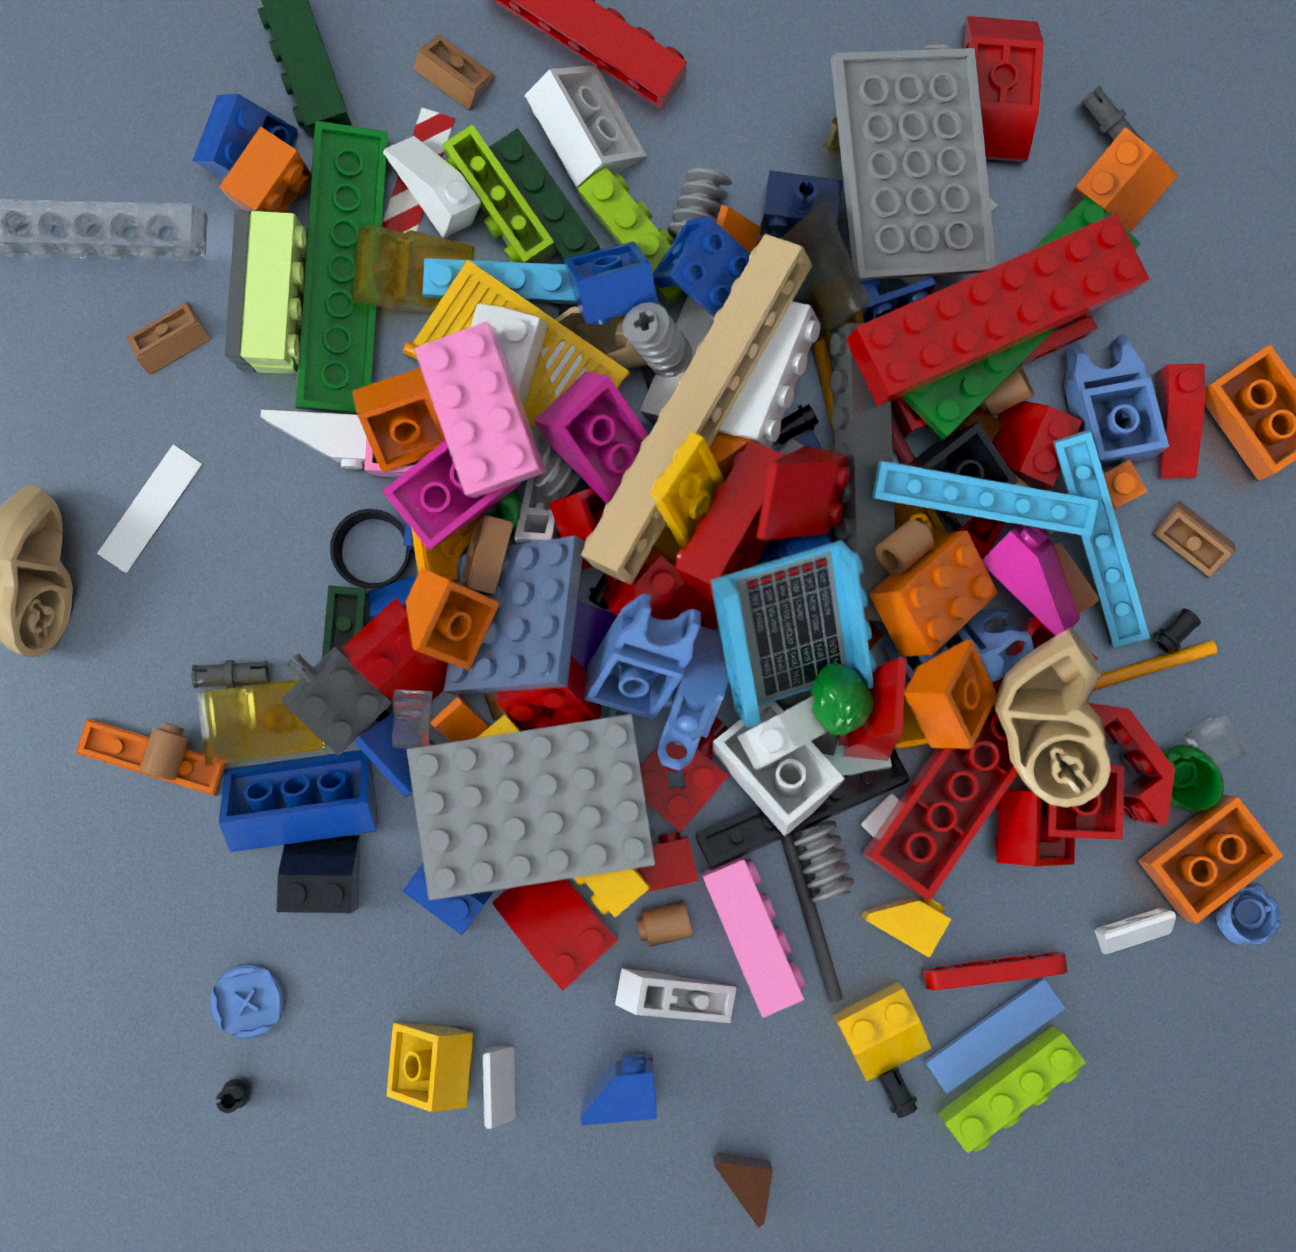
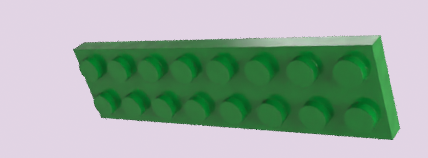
(335, 331)
(956, 396)

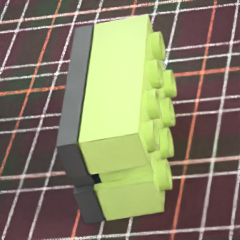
(266, 292)

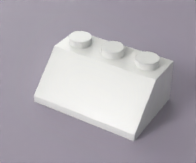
(584, 122)
(520, 338)
(785, 788)

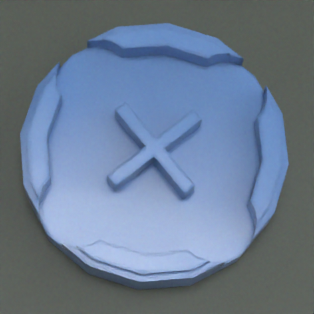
(247, 1001)

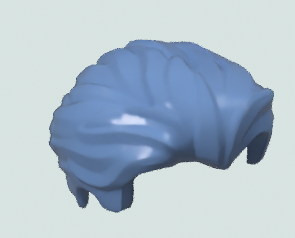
(1249, 916)

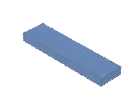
(994, 1035)

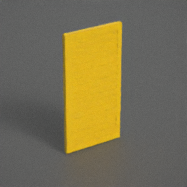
(477, 286)

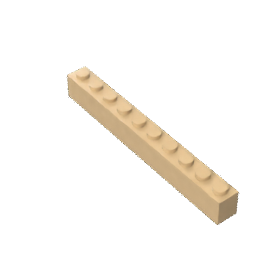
(699, 401)

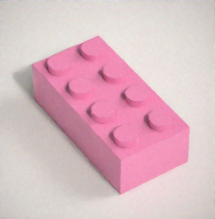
(480, 410)
(752, 935)

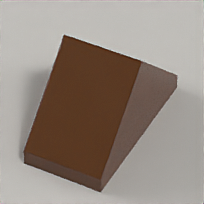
(748, 1180)

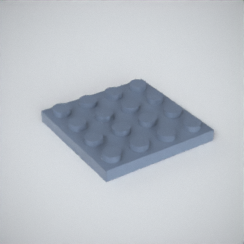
(534, 622)

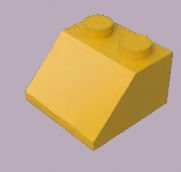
(882, 1031)
(430, 1066)

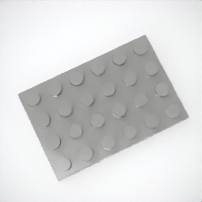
(913, 163)
(530, 807)

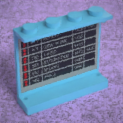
(789, 623)

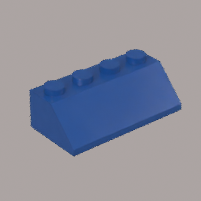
(298, 801)

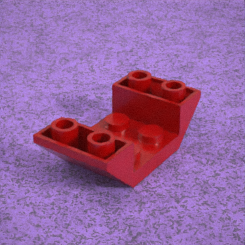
(1008, 82)
(1150, 794)

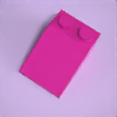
(594, 432)
(434, 500)
(1033, 573)

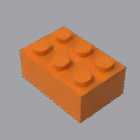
(1257, 411)
(934, 595)
(1210, 858)

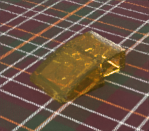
(392, 267)
(251, 724)

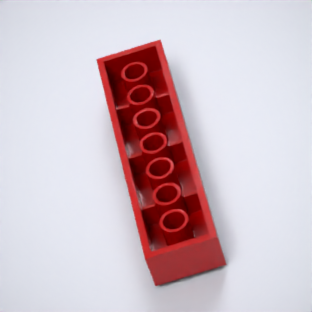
(996, 309)
(949, 800)

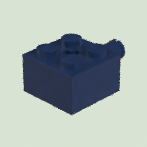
(792, 197)

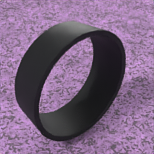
(342, 530)

